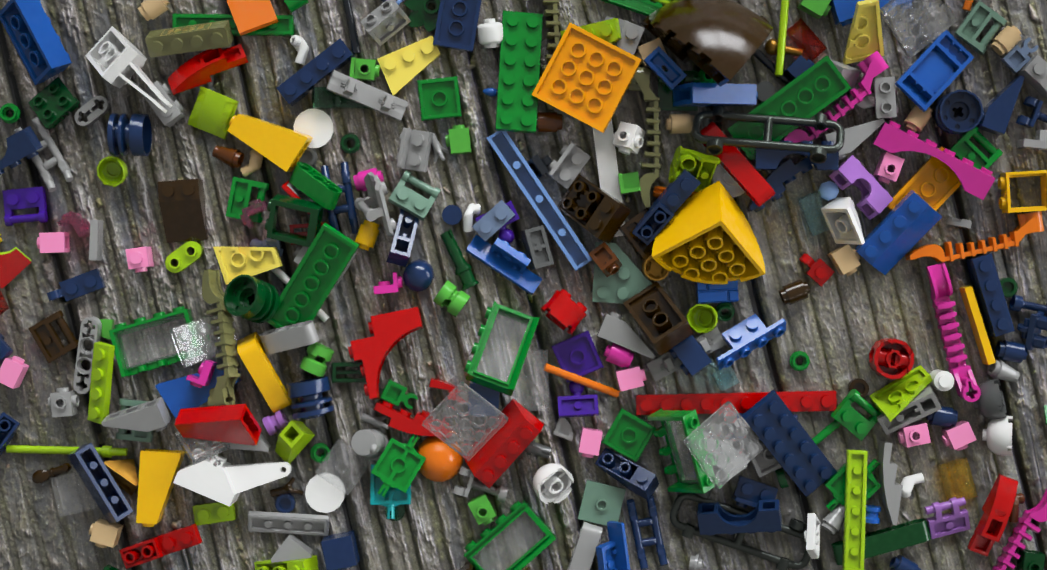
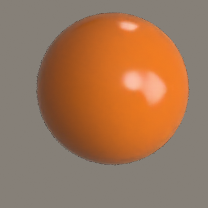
(441, 460)

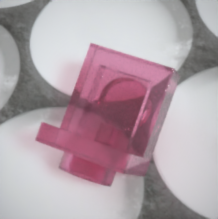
(255, 207)
(79, 223)

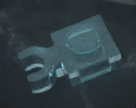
(725, 377)

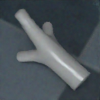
(438, 149)
(376, 421)

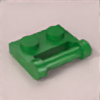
(967, 149)
(241, 195)
(853, 420)

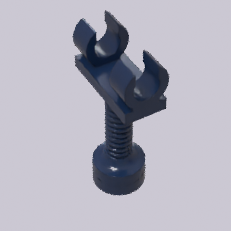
(1036, 105)
(1017, 303)

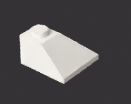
(843, 221)

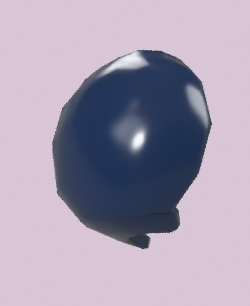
(418, 275)

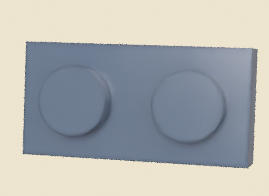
(493, 220)

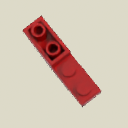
(202, 66)
(402, 419)
(995, 516)
(160, 545)

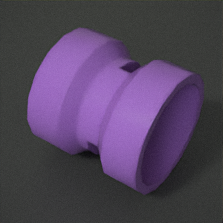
(275, 422)

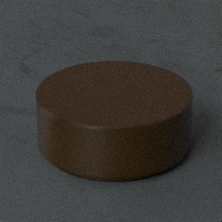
(860, 385)

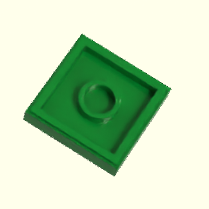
(439, 98)
(628, 435)

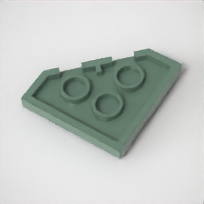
(620, 286)

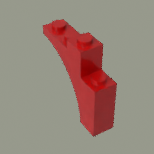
(373, 351)

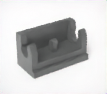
(537, 247)

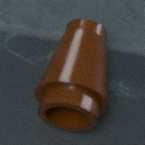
(229, 156)

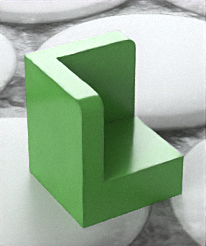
(629, 182)

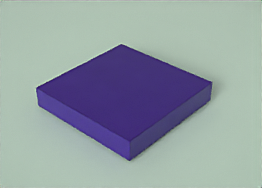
(578, 355)

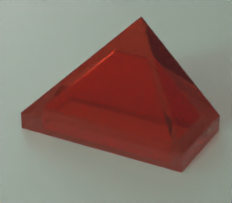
(806, 39)

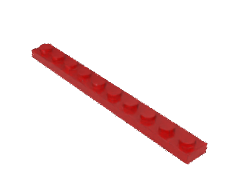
(710, 402)

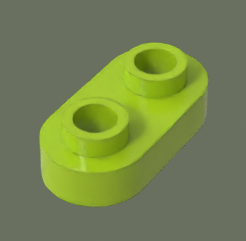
(183, 257)

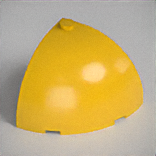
(709, 240)

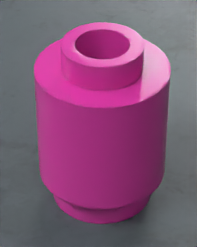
(359, 178)
(618, 355)

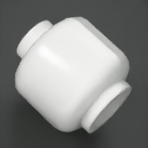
(490, 33)

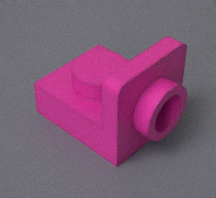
(385, 287)
(206, 372)

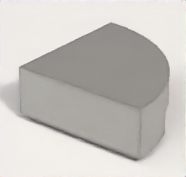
(964, 223)
(563, 429)

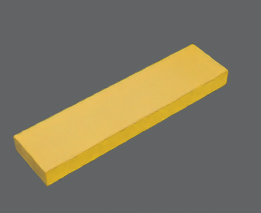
(977, 325)

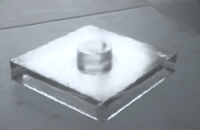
(342, 467)
(72, 494)

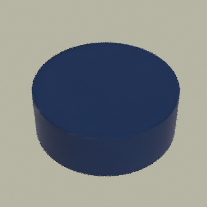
(452, 214)
(285, 503)

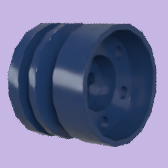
(969, 109)
(129, 134)
(310, 397)

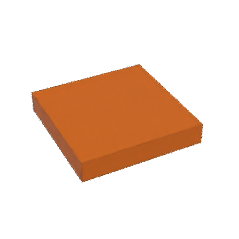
(252, 14)

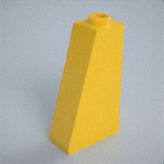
(272, 141)
(156, 483)

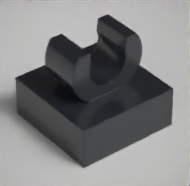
(539, 165)

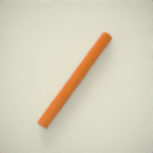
(581, 380)

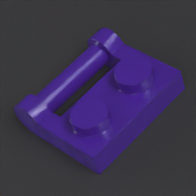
(24, 199)

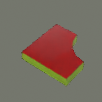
(11, 264)

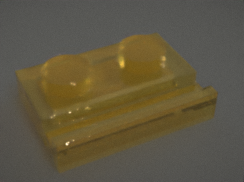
(957, 479)

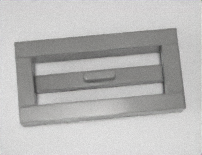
(96, 240)

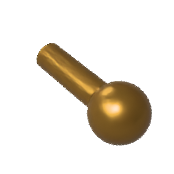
(771, 48)

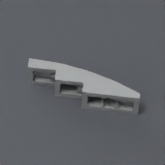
(890, 490)

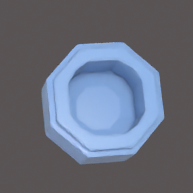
(828, 190)

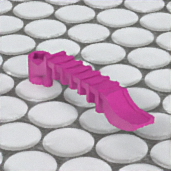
(871, 68)
(940, 291)
(1037, 513)

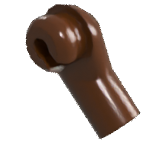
(1014, 516)

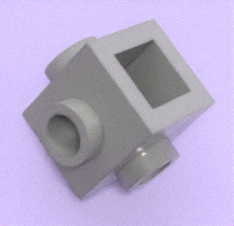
(63, 402)

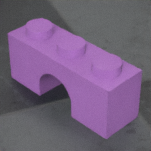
(873, 196)

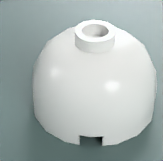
(999, 436)
(552, 483)

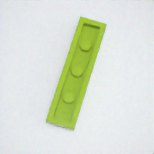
(101, 381)

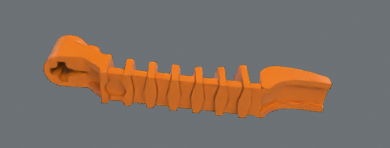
(1028, 223)

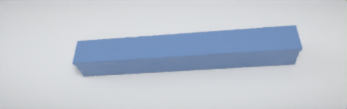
(539, 199)

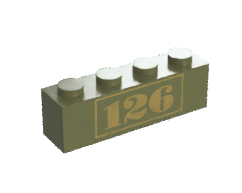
(189, 38)

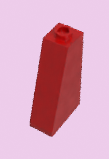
(219, 424)

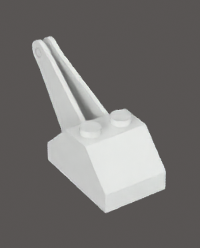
(118, 60)
(228, 480)

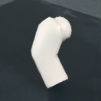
(301, 47)
(868, 101)

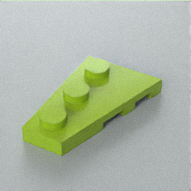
(900, 392)

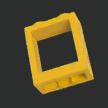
(1004, 185)

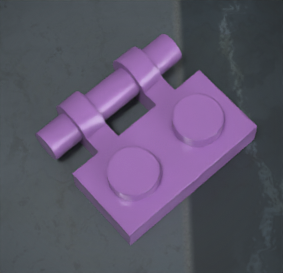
(950, 522)

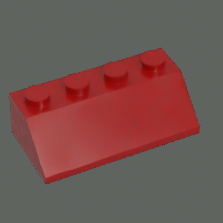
(506, 444)

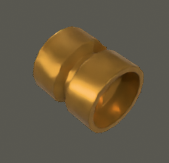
(653, 270)

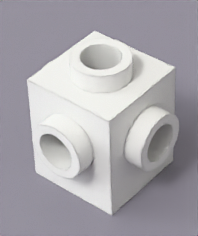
(628, 138)

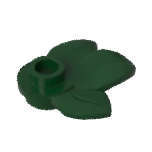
(421, 14)

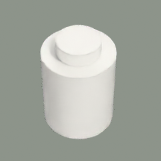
(941, 380)

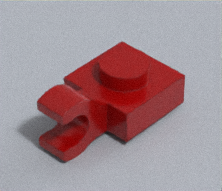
(818, 269)

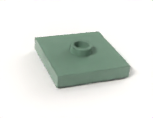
(601, 502)

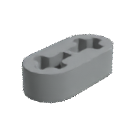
(89, 107)

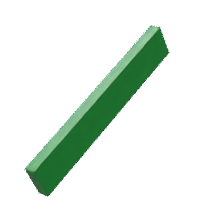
(283, 27)

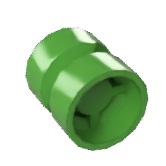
(451, 298)
(313, 365)

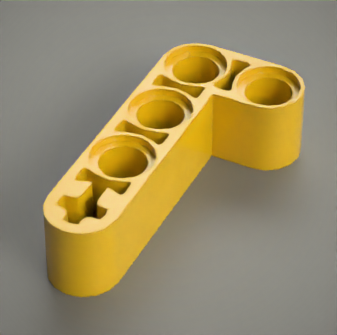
(263, 373)

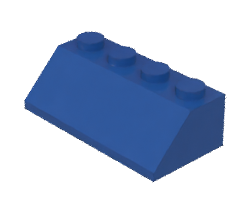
(34, 39)
(898, 232)

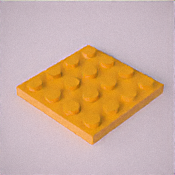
(586, 77)

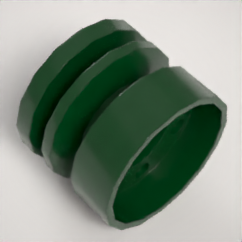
(251, 299)

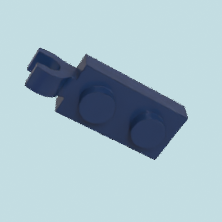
(78, 286)

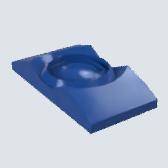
(934, 70)

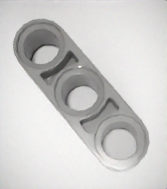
(289, 337)
(585, 547)

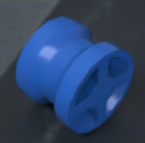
(872, 514)

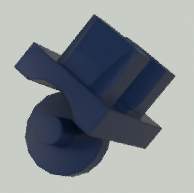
(1032, 329)

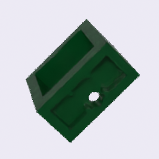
(315, 219)

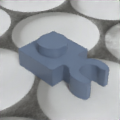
(1017, 56)

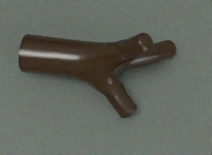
(286, 489)

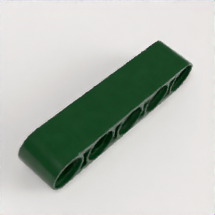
(889, 539)

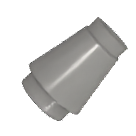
(1003, 371)
(834, 520)

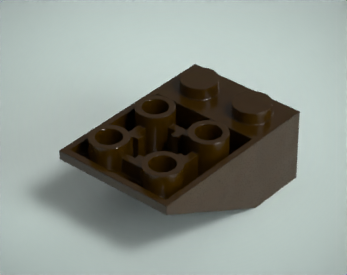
(593, 209)

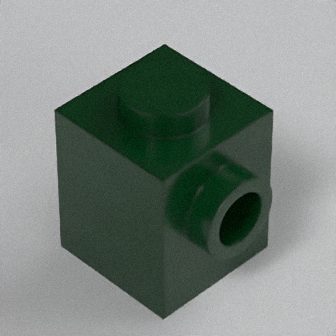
(1030, 560)

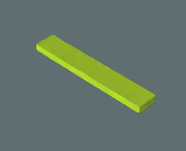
(855, 509)

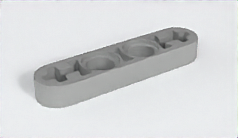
(84, 354)

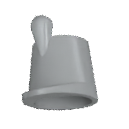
(369, 443)

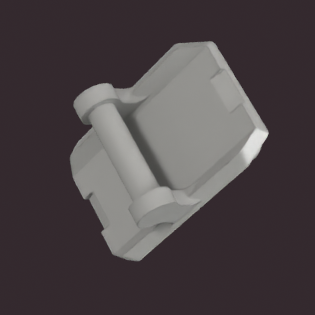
(376, 199)

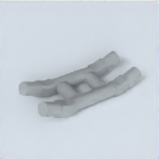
(57, 157)

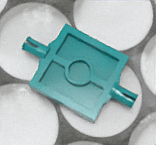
(392, 499)

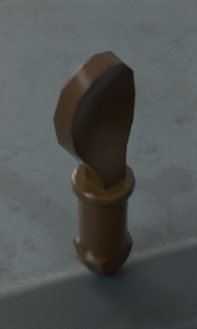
(42, 475)

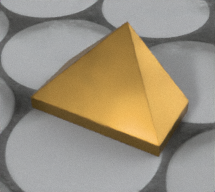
(124, 474)

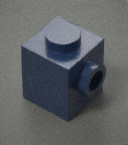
(798, 67)

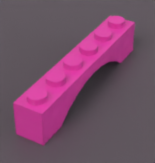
(972, 179)

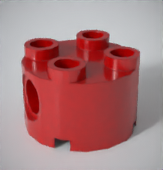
(564, 311)
(891, 358)

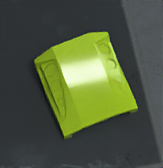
(212, 112)
(697, 163)

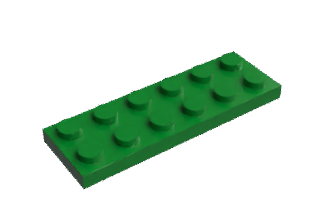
(518, 72)
(799, 98)
(314, 277)

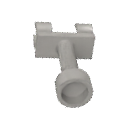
(500, 493)

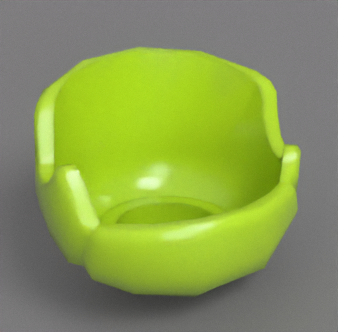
(112, 171)
(702, 318)

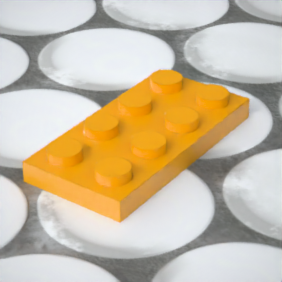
(932, 182)

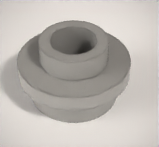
(695, 563)

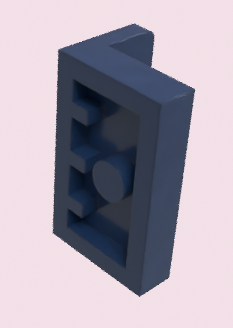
(751, 491)

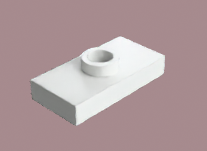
(812, 536)

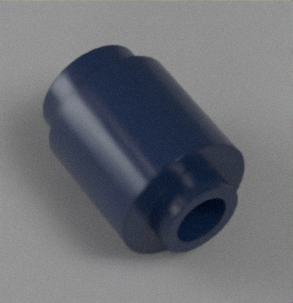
(1011, 351)
(944, 417)
(902, 563)

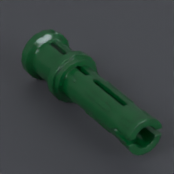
(463, 269)

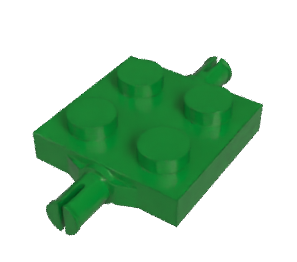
(398, 465)
(836, 485)

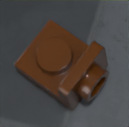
(606, 259)

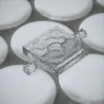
(200, 450)

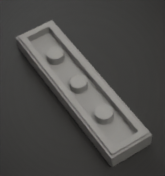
(288, 523)

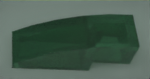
(328, 100)

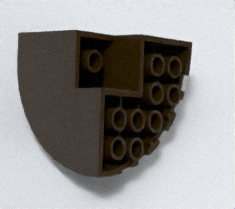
(710, 33)

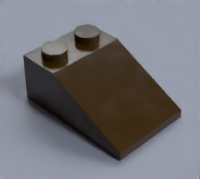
(183, 210)
(658, 318)

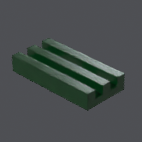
(346, 380)

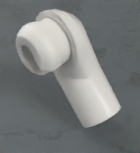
(468, 216)
(908, 483)

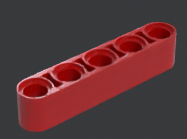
(741, 169)

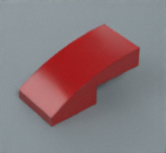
(440, 384)

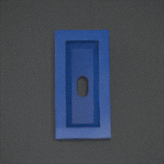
(658, 59)

